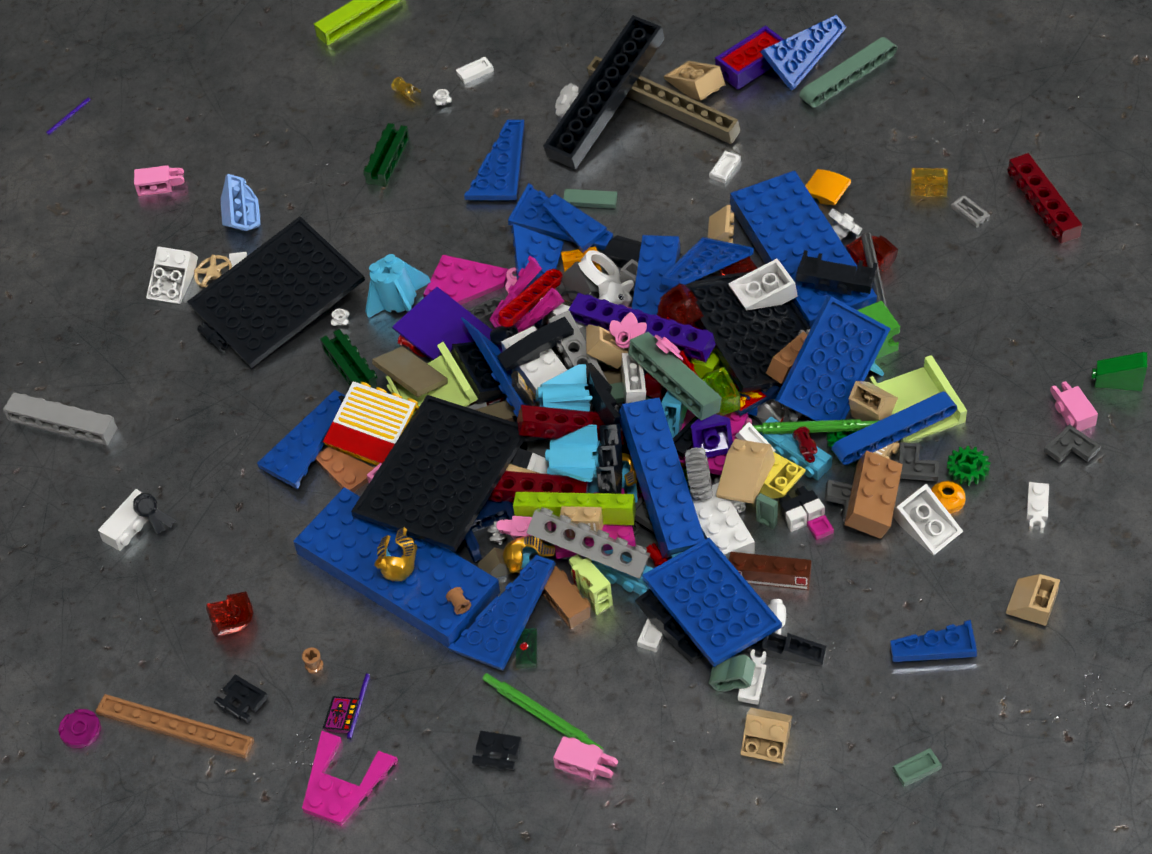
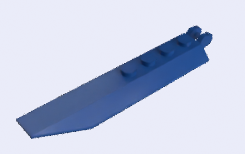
(490, 353)

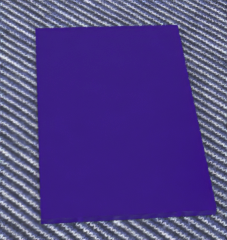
(437, 321)

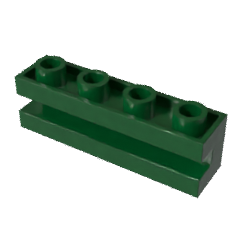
(386, 155)
(348, 360)

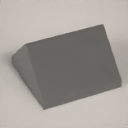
(576, 280)

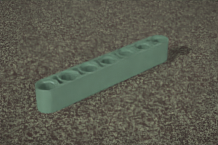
(848, 72)

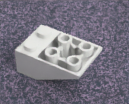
(171, 275)

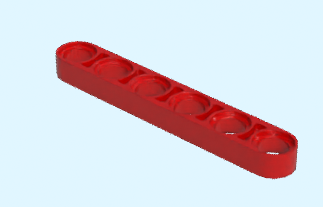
(528, 295)

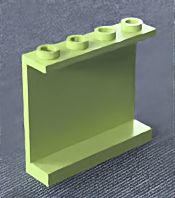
(918, 386)
(457, 389)

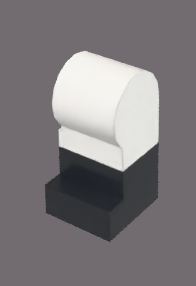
(530, 461)

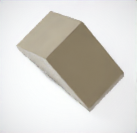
(494, 563)

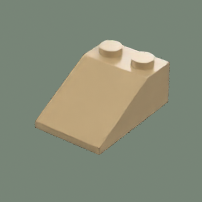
(696, 79)
(745, 470)

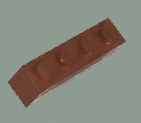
(773, 570)

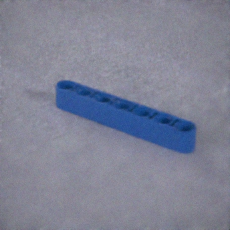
(894, 427)

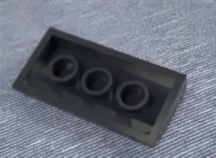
(623, 249)
(476, 371)

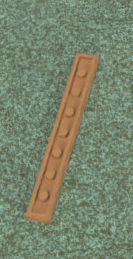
(175, 726)

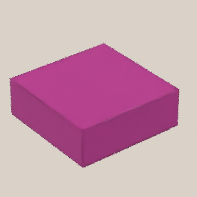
(820, 527)

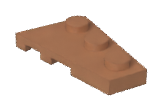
(343, 468)

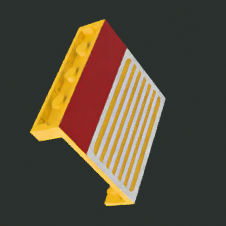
(369, 423)

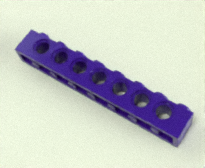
(597, 312)

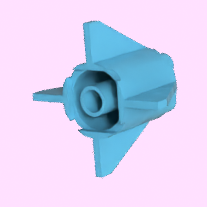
(393, 285)
(566, 390)
(576, 456)

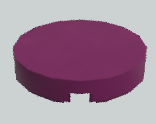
(79, 728)

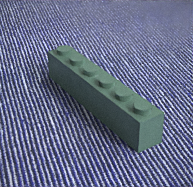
(675, 376)

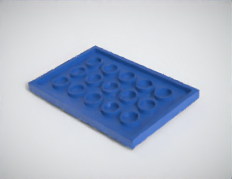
(831, 360)
(711, 601)

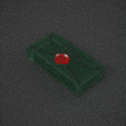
(527, 649)

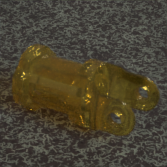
(404, 88)

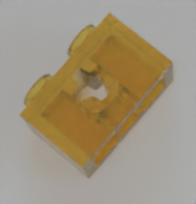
(929, 182)

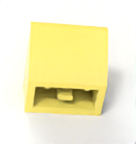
(781, 477)

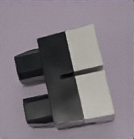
(801, 508)

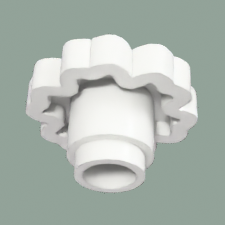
(566, 98)
(843, 224)

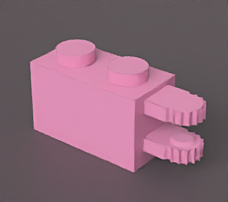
(157, 180)
(1074, 406)
(518, 526)
(583, 759)

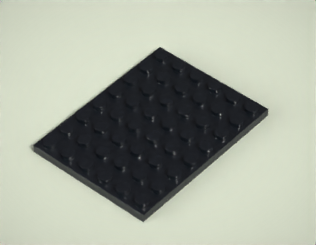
(276, 291)
(745, 337)
(440, 472)

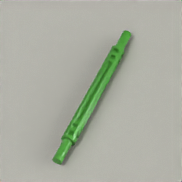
(814, 426)
(538, 710)

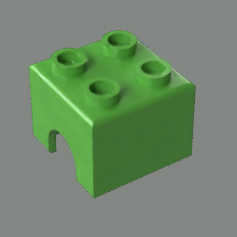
(880, 313)

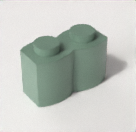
(732, 674)

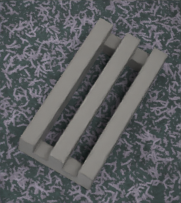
(967, 212)

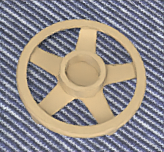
(213, 271)

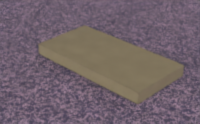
(410, 371)

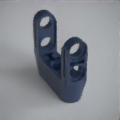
(490, 512)

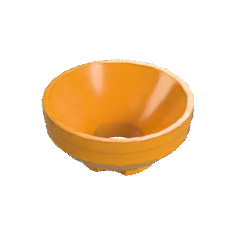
(953, 502)

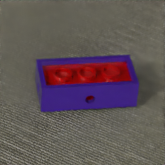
(744, 61)

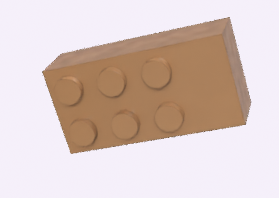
(873, 494)

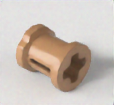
(458, 600)
(312, 660)

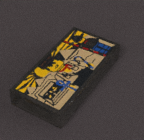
(523, 389)

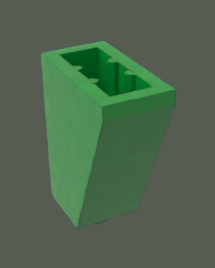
(1121, 372)

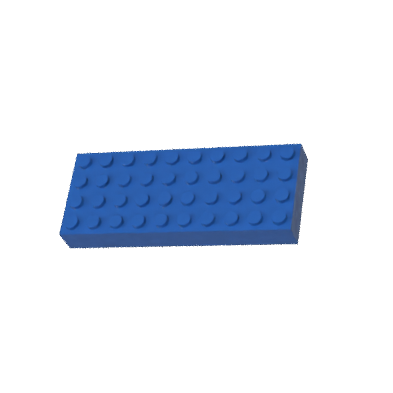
(785, 222)
(348, 552)

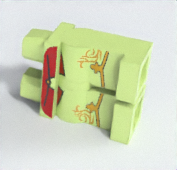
(591, 583)

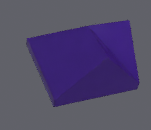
(712, 434)

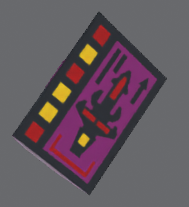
(340, 714)

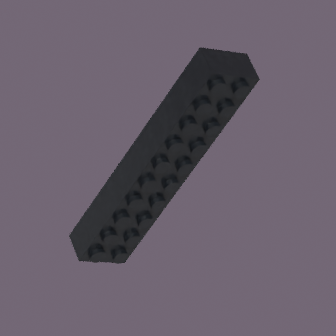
(604, 92)

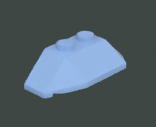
(239, 204)

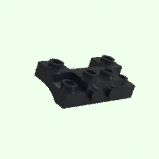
(836, 276)

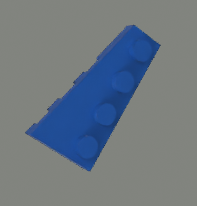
(578, 225)
(942, 644)

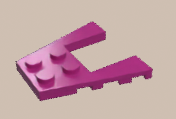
(544, 306)
(335, 798)

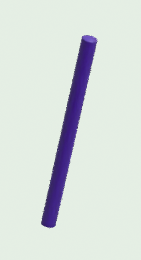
(68, 116)
(361, 696)

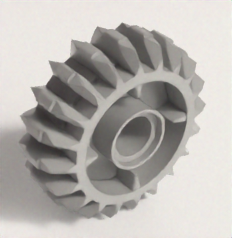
(698, 473)

